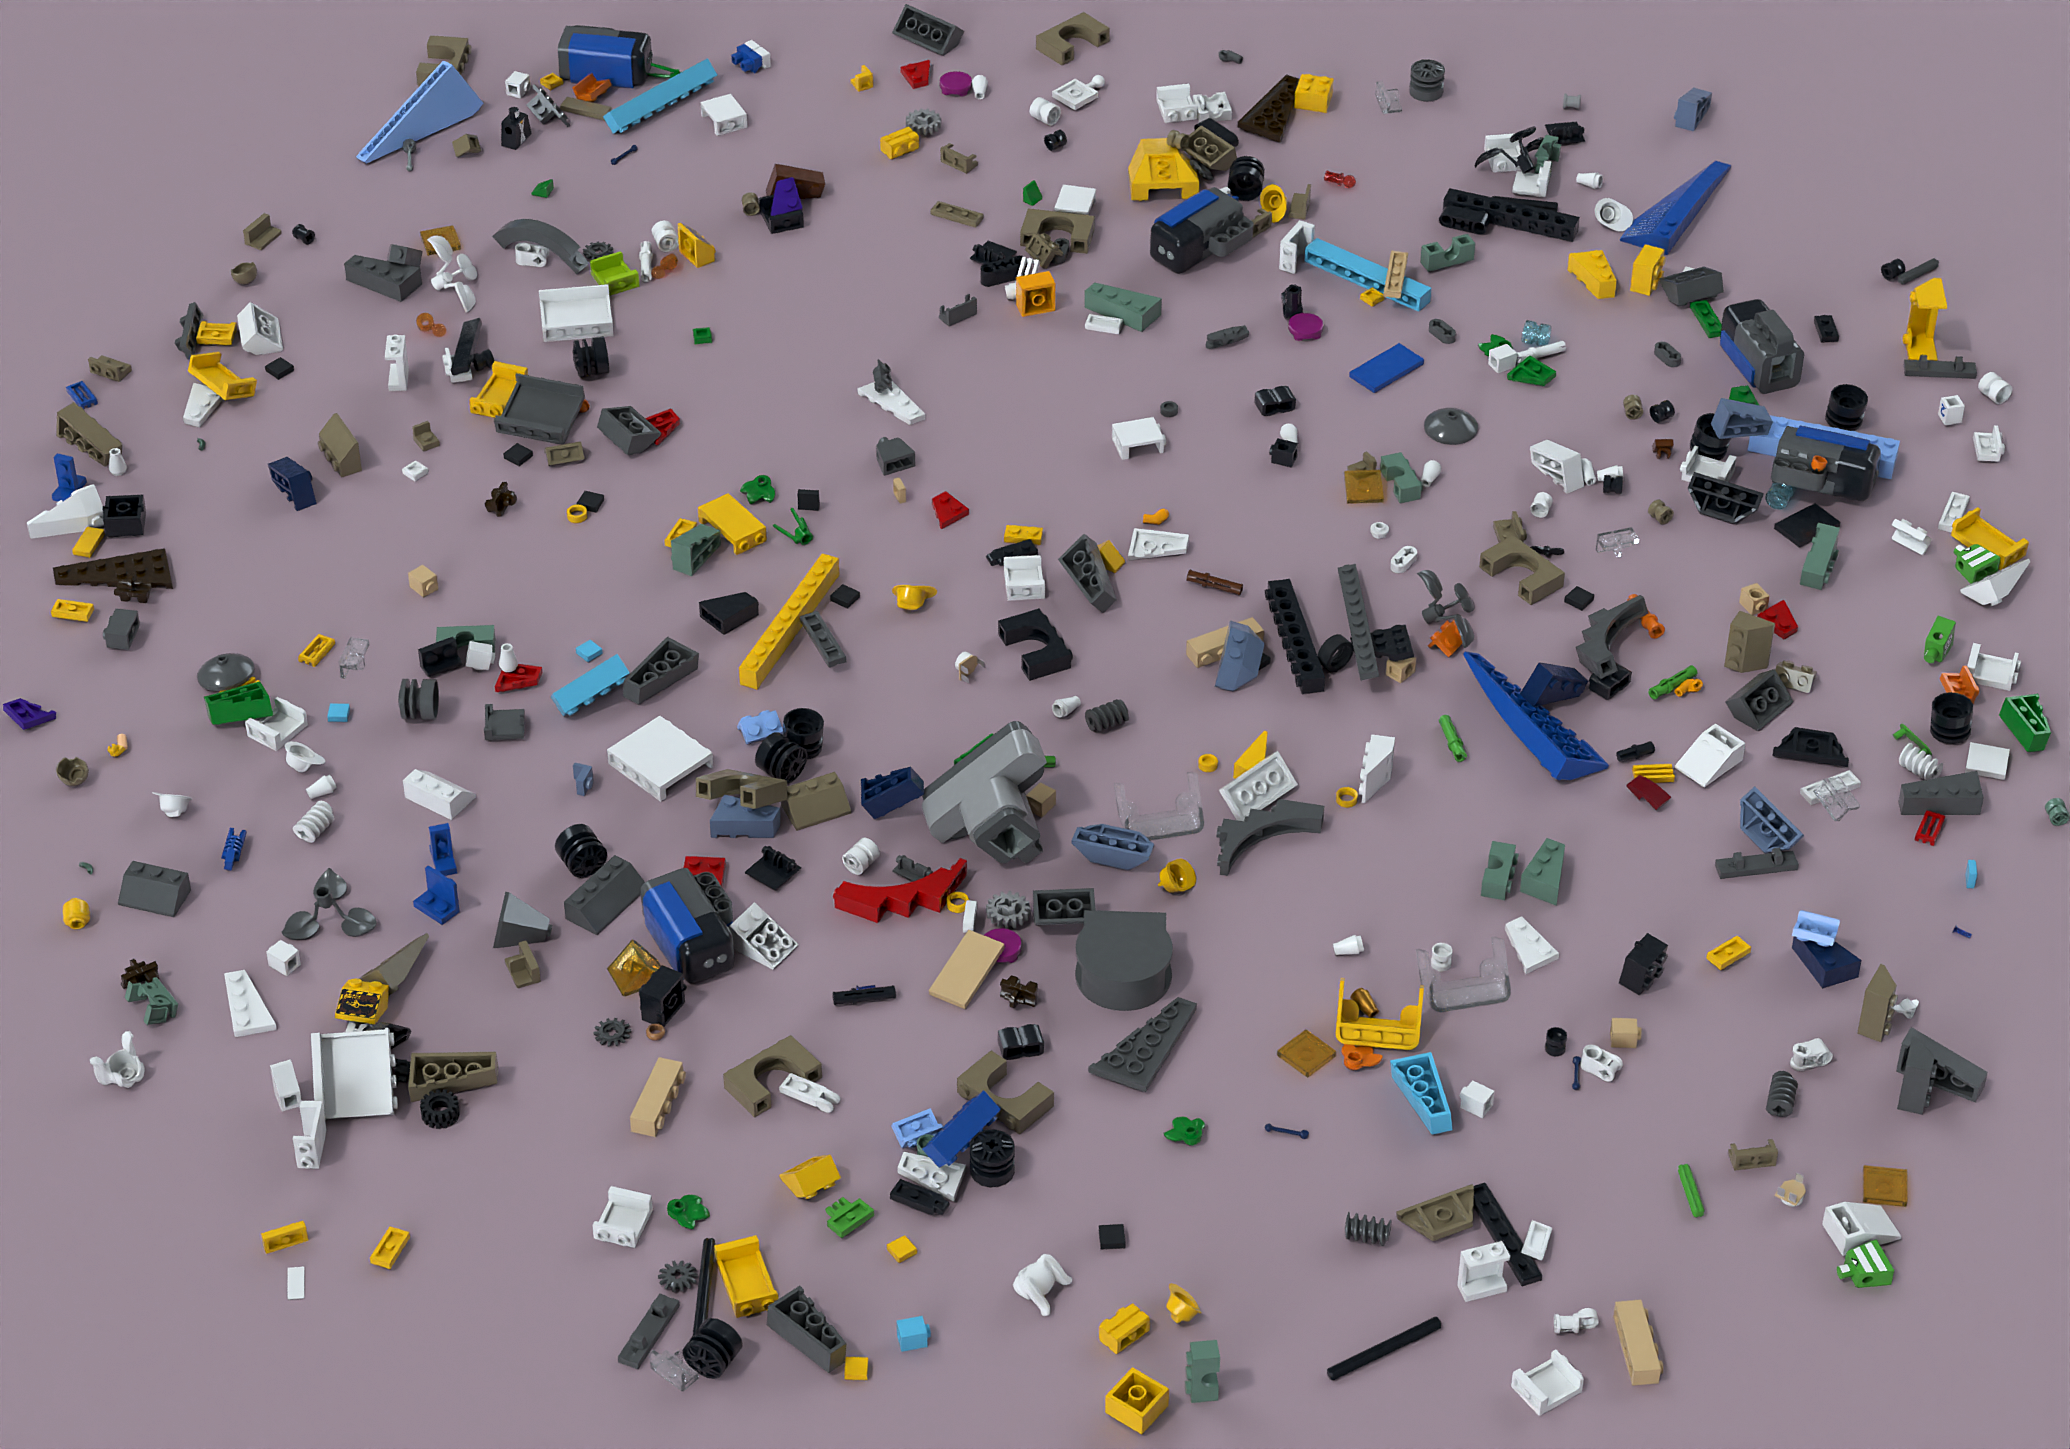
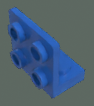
(440, 899)

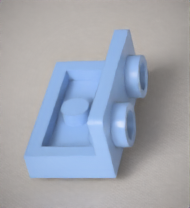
(760, 726)
(1816, 928)
(915, 1126)

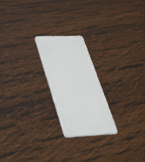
(295, 1283)

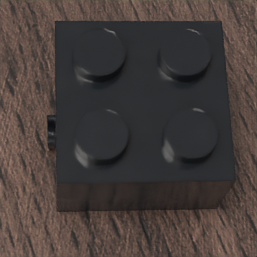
(124, 515)
(1643, 964)
(662, 996)

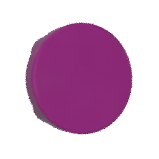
(955, 83)
(1305, 326)
(1011, 941)

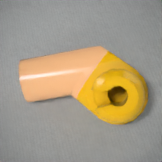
(121, 746)

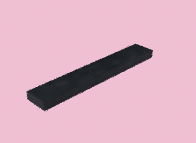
(466, 346)
(1502, 1230)

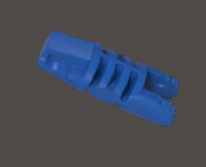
(233, 848)

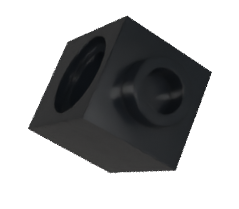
(1284, 452)

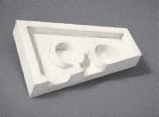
(1156, 544)
(1530, 945)

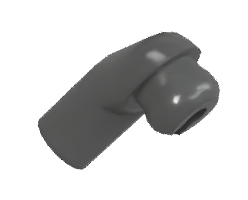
(1230, 56)

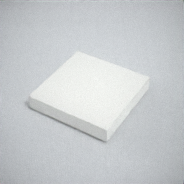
(1987, 760)

